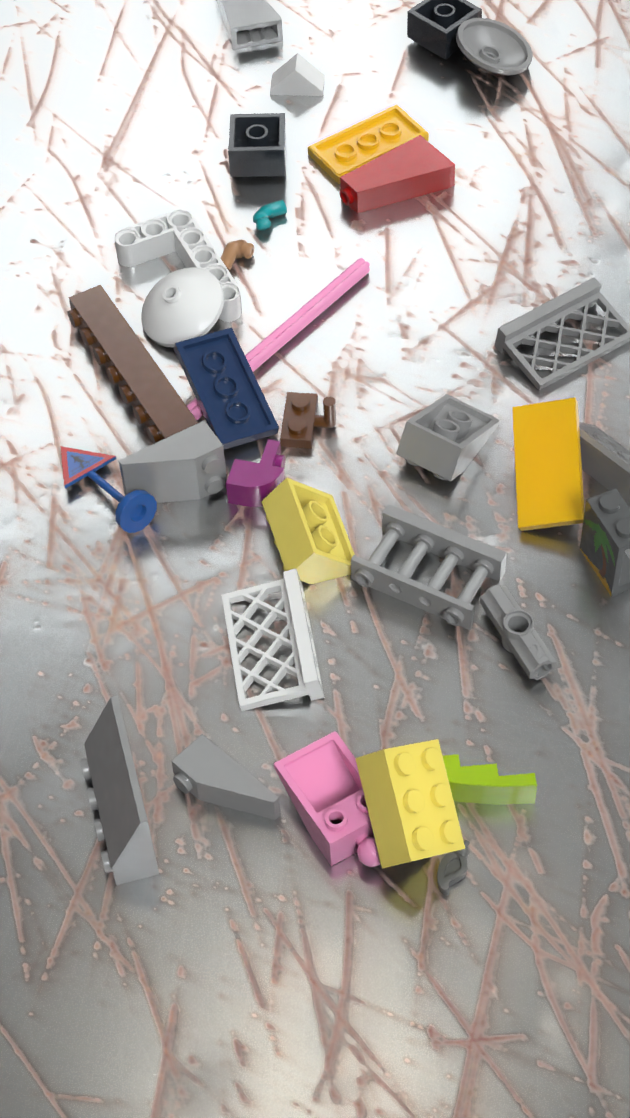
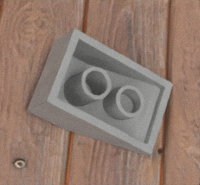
(446, 437)
(178, 467)

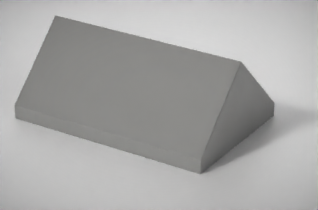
(605, 459)

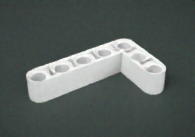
(180, 234)

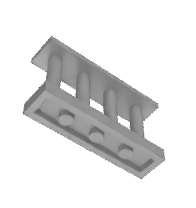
(440, 541)

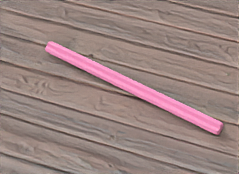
(299, 320)

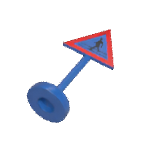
(133, 510)

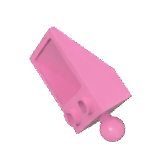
(330, 799)

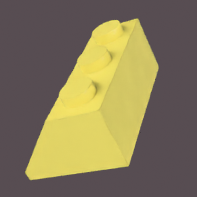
(308, 532)

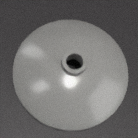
(494, 46)

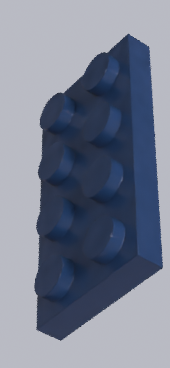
(226, 388)

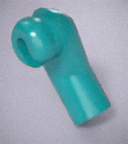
(266, 212)

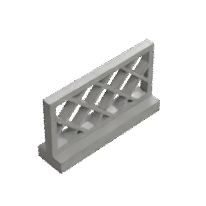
(547, 317)

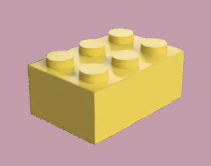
(410, 803)

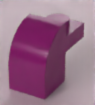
(253, 481)

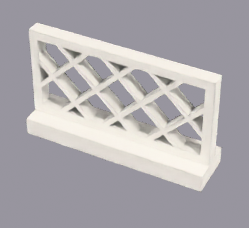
(301, 642)

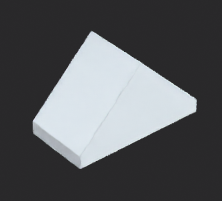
(297, 78)

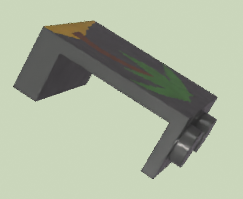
(606, 538)

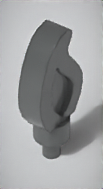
(452, 868)

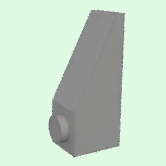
(220, 780)

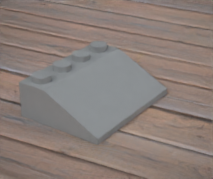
(118, 798)

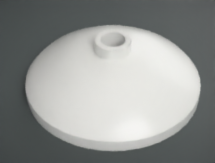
(182, 306)

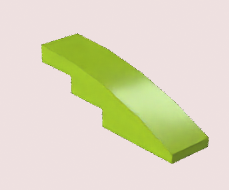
(485, 786)

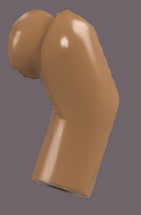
(236, 250)

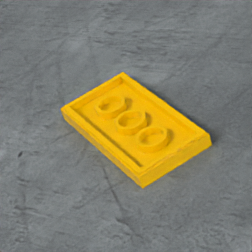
(365, 141)
(548, 464)

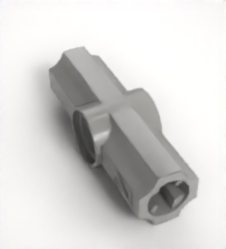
(526, 644)

